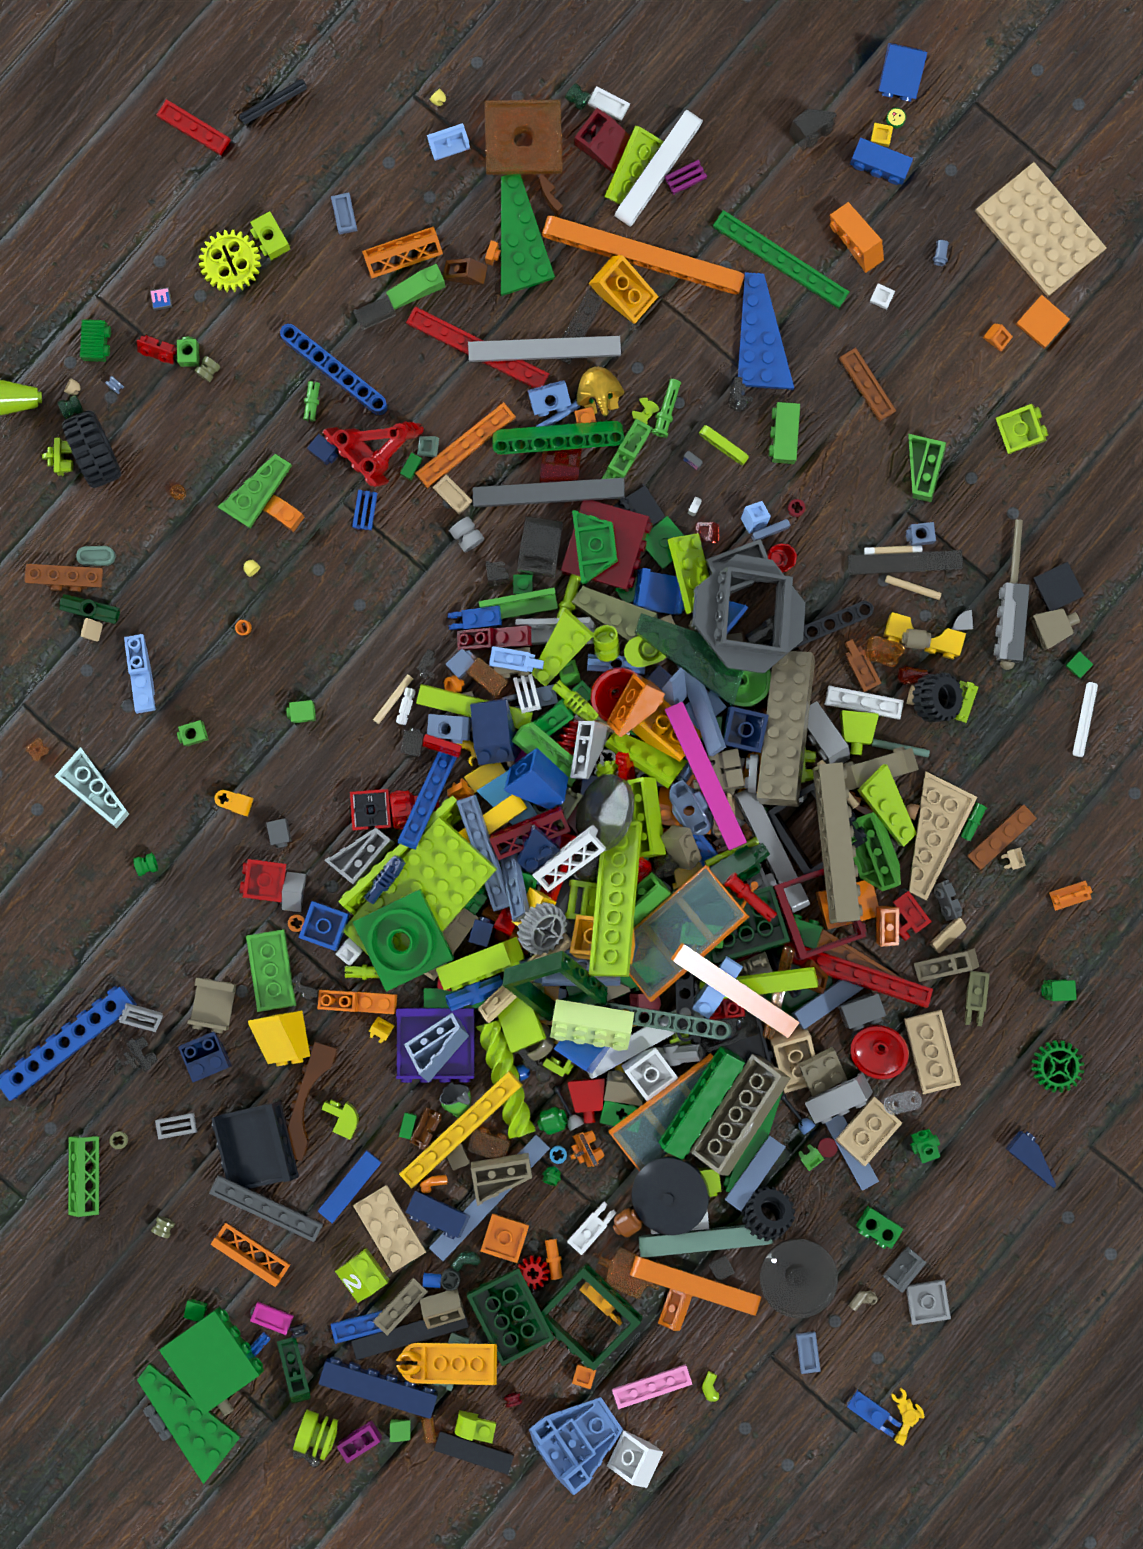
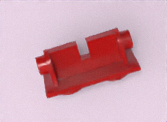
(148, 347)

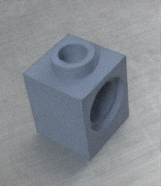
(929, 532)
(461, 663)

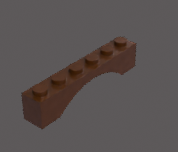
(321, 1059)

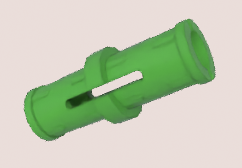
(311, 401)

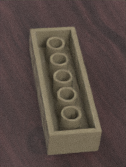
(740, 1115)

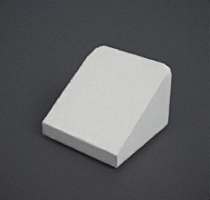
(349, 952)

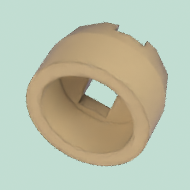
(72, 387)

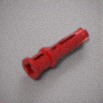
(743, 891)

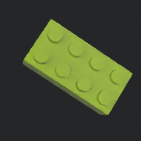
(480, 965)

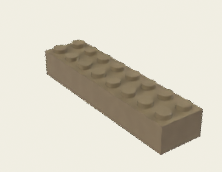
(786, 730)
(836, 843)

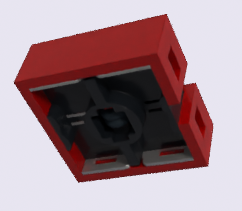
(370, 809)

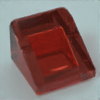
(708, 531)

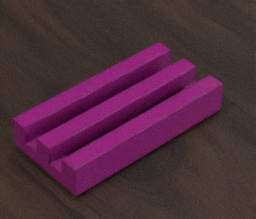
(683, 170)

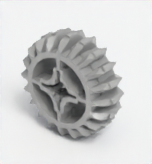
(542, 928)

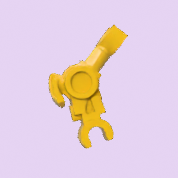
(909, 1415)

